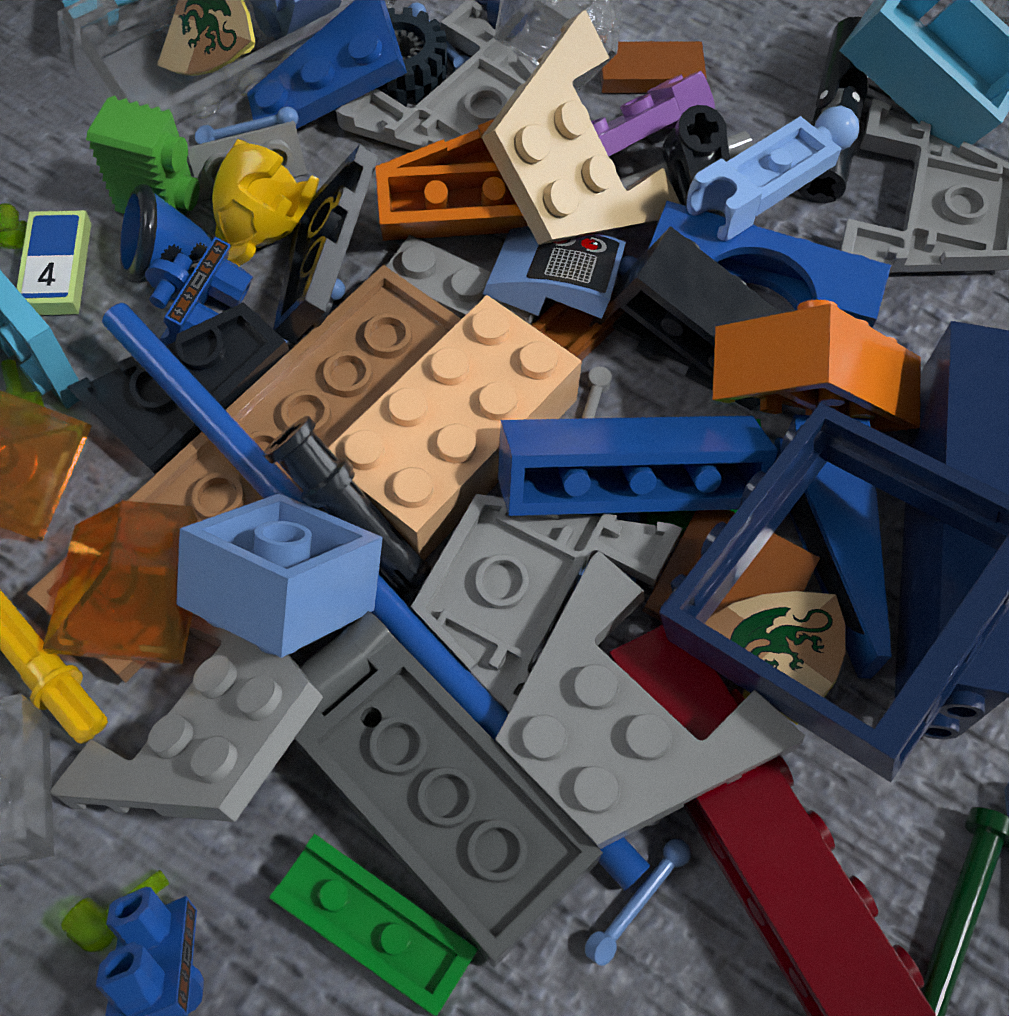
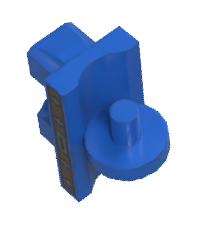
(211, 277)
(152, 957)

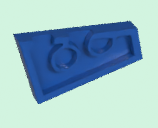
(334, 66)

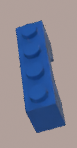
(785, 263)

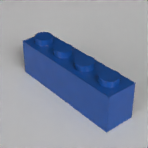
(629, 464)

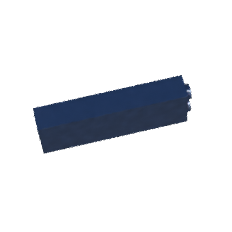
(967, 429)

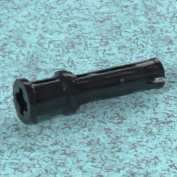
(330, 485)

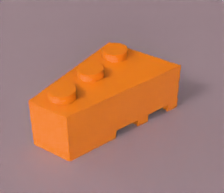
(445, 191)
(816, 359)

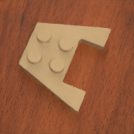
(555, 155)

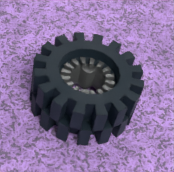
(426, 56)

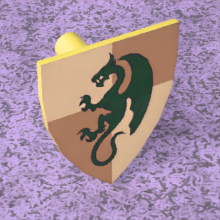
(206, 36)
(790, 631)

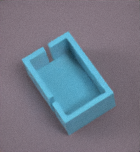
(941, 71)

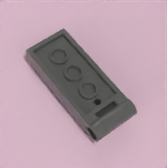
(439, 790)

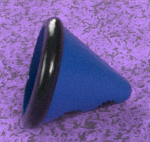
(156, 231)

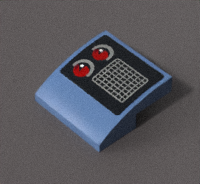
(568, 271)

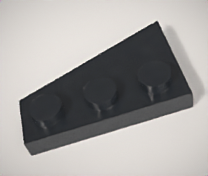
(321, 244)
(221, 353)

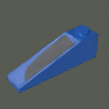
(841, 526)

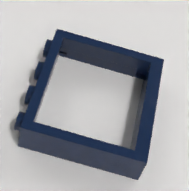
(764, 505)

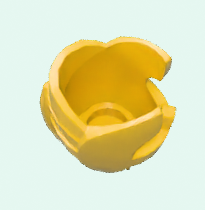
(257, 200)

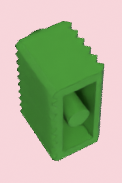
(139, 148)

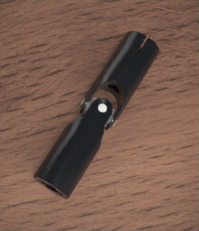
(842, 86)

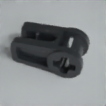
(694, 145)

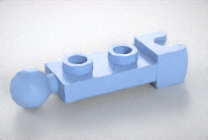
(771, 169)

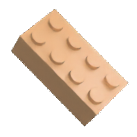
(438, 427)

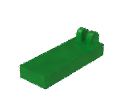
(374, 925)

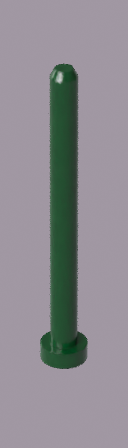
(951, 946)

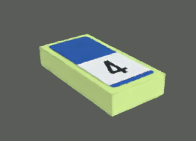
(54, 261)

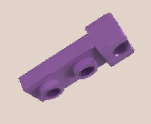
(653, 111)

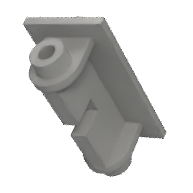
(208, 156)

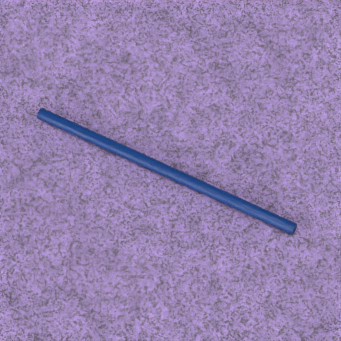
(618, 858)

